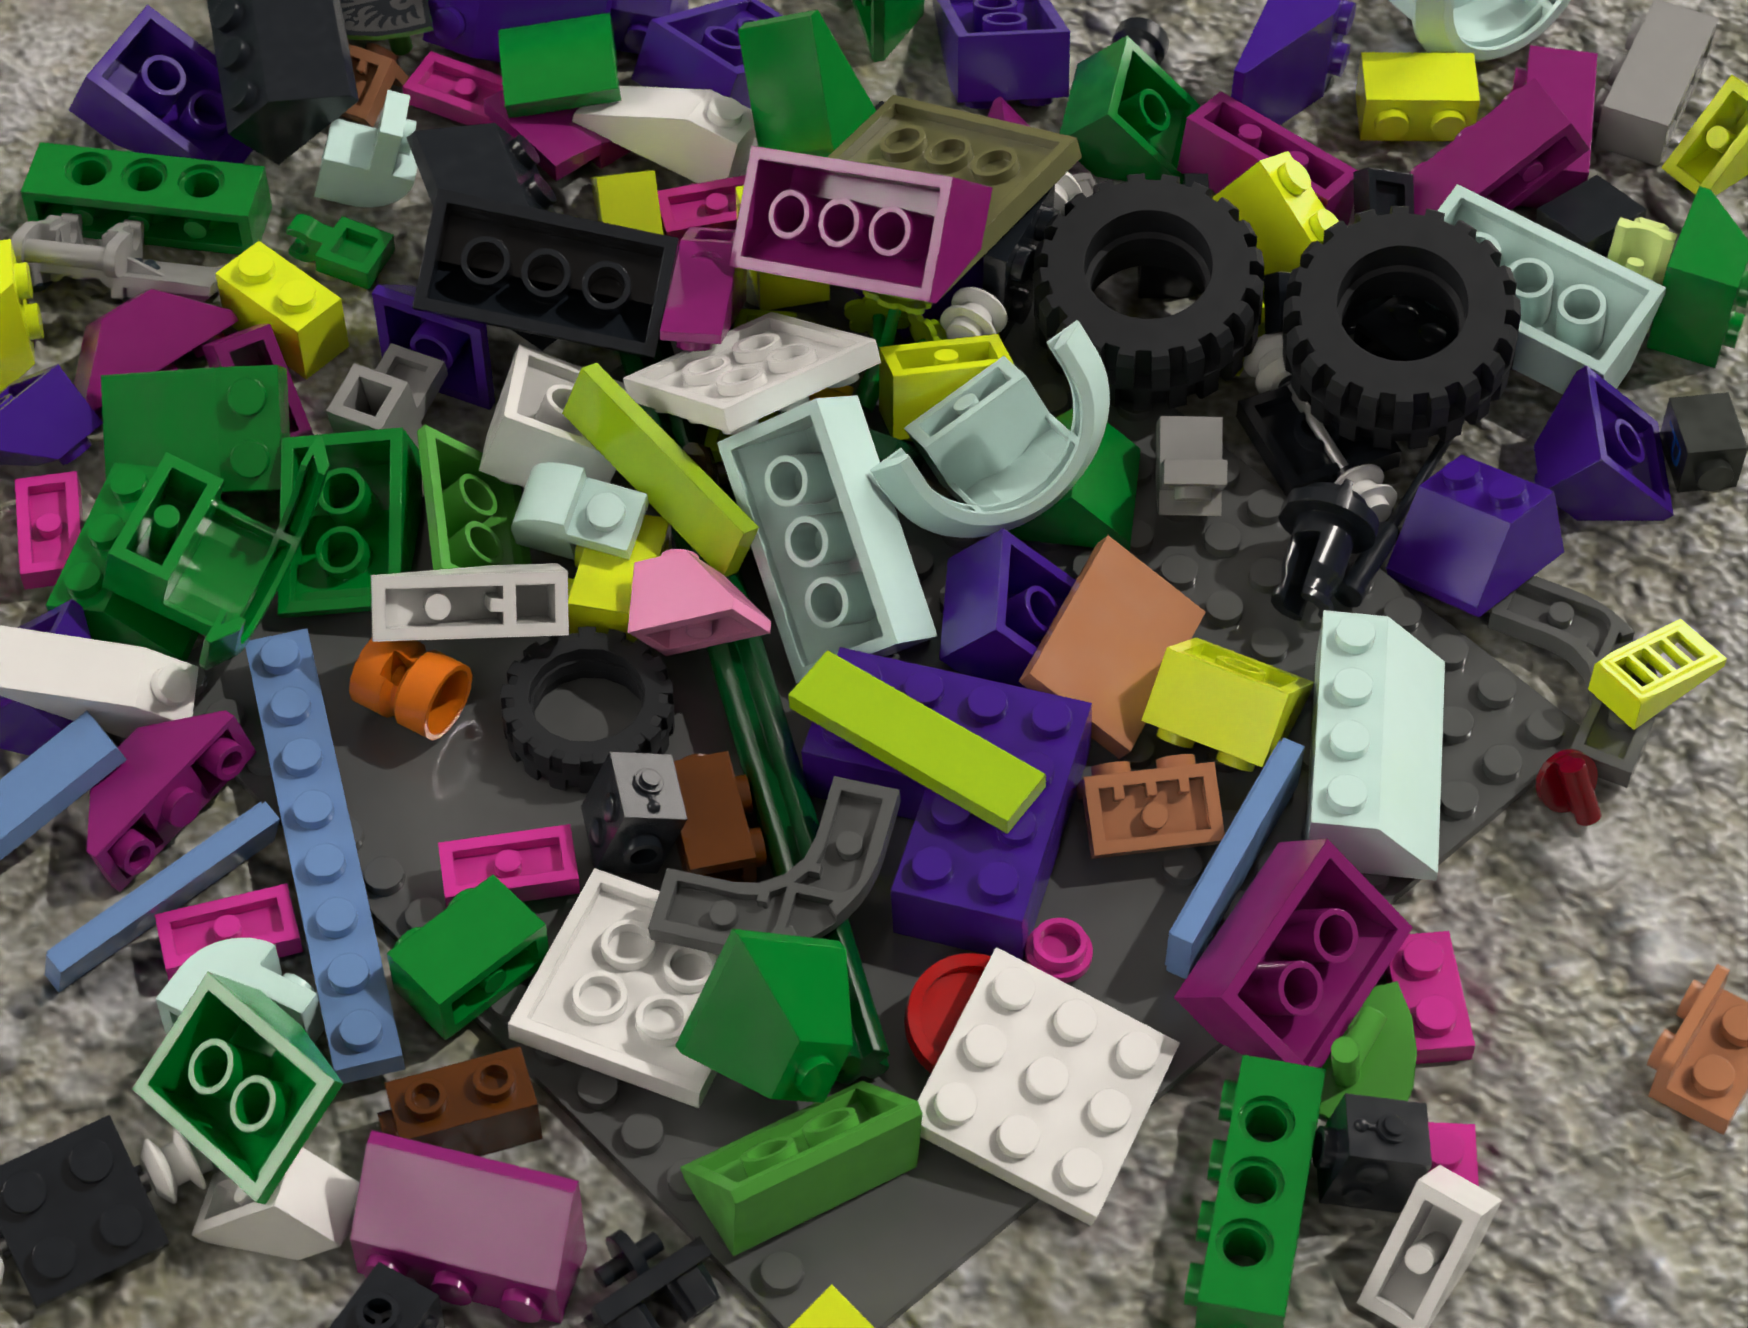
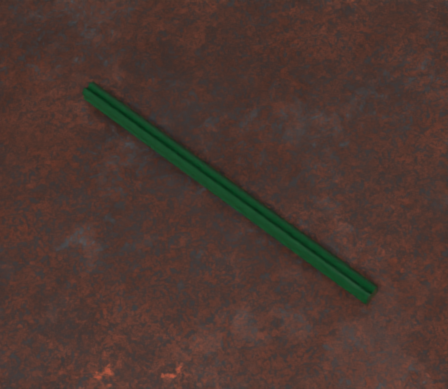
(774, 769)

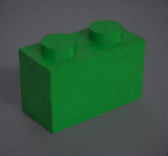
(468, 956)

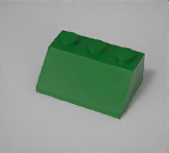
(107, 613)

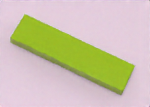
(660, 469)
(917, 741)

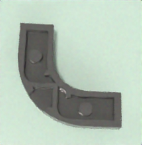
(1583, 635)
(802, 902)

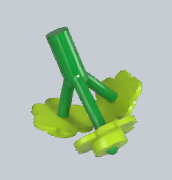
(881, 318)

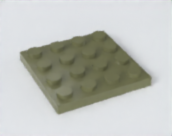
(945, 141)

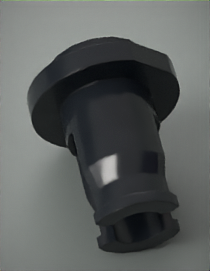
(1325, 529)

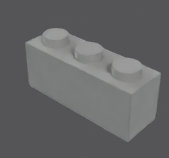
(1653, 81)

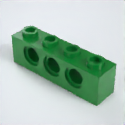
(177, 198)
(1274, 1101)

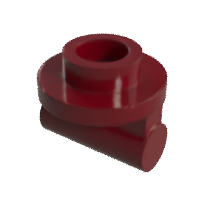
(1569, 784)

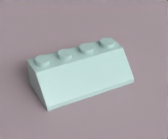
(1571, 299)
(826, 534)
(1376, 746)

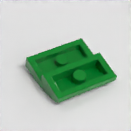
(559, 65)

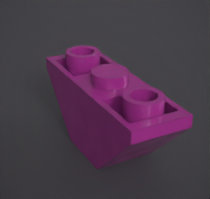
(145, 337)
(160, 789)

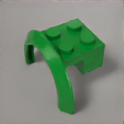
(205, 560)

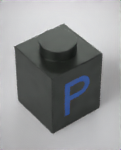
(1703, 442)

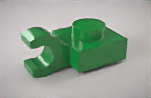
(345, 252)

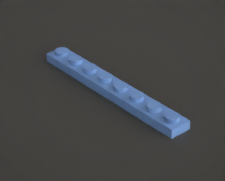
(324, 859)

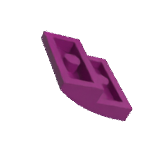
(558, 140)

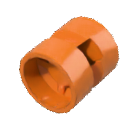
(413, 685)

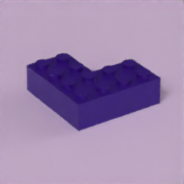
(958, 873)

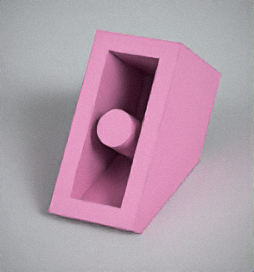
(688, 605)

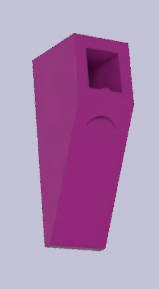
(703, 290)

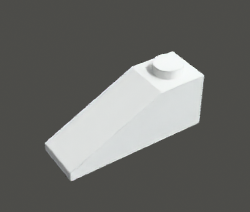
(677, 128)
(471, 603)
(110, 680)

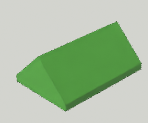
(466, 508)
(806, 1163)

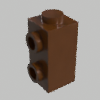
(717, 833)
(466, 1105)

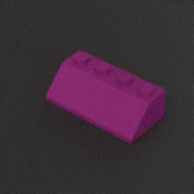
(857, 224)

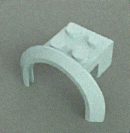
(1479, 26)
(1001, 446)

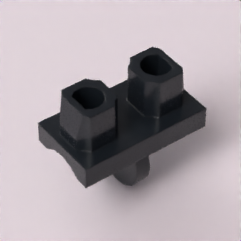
(678, 1276)

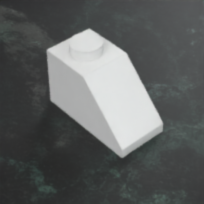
(301, 1219)
(1429, 1249)

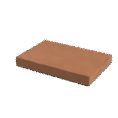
(1112, 642)

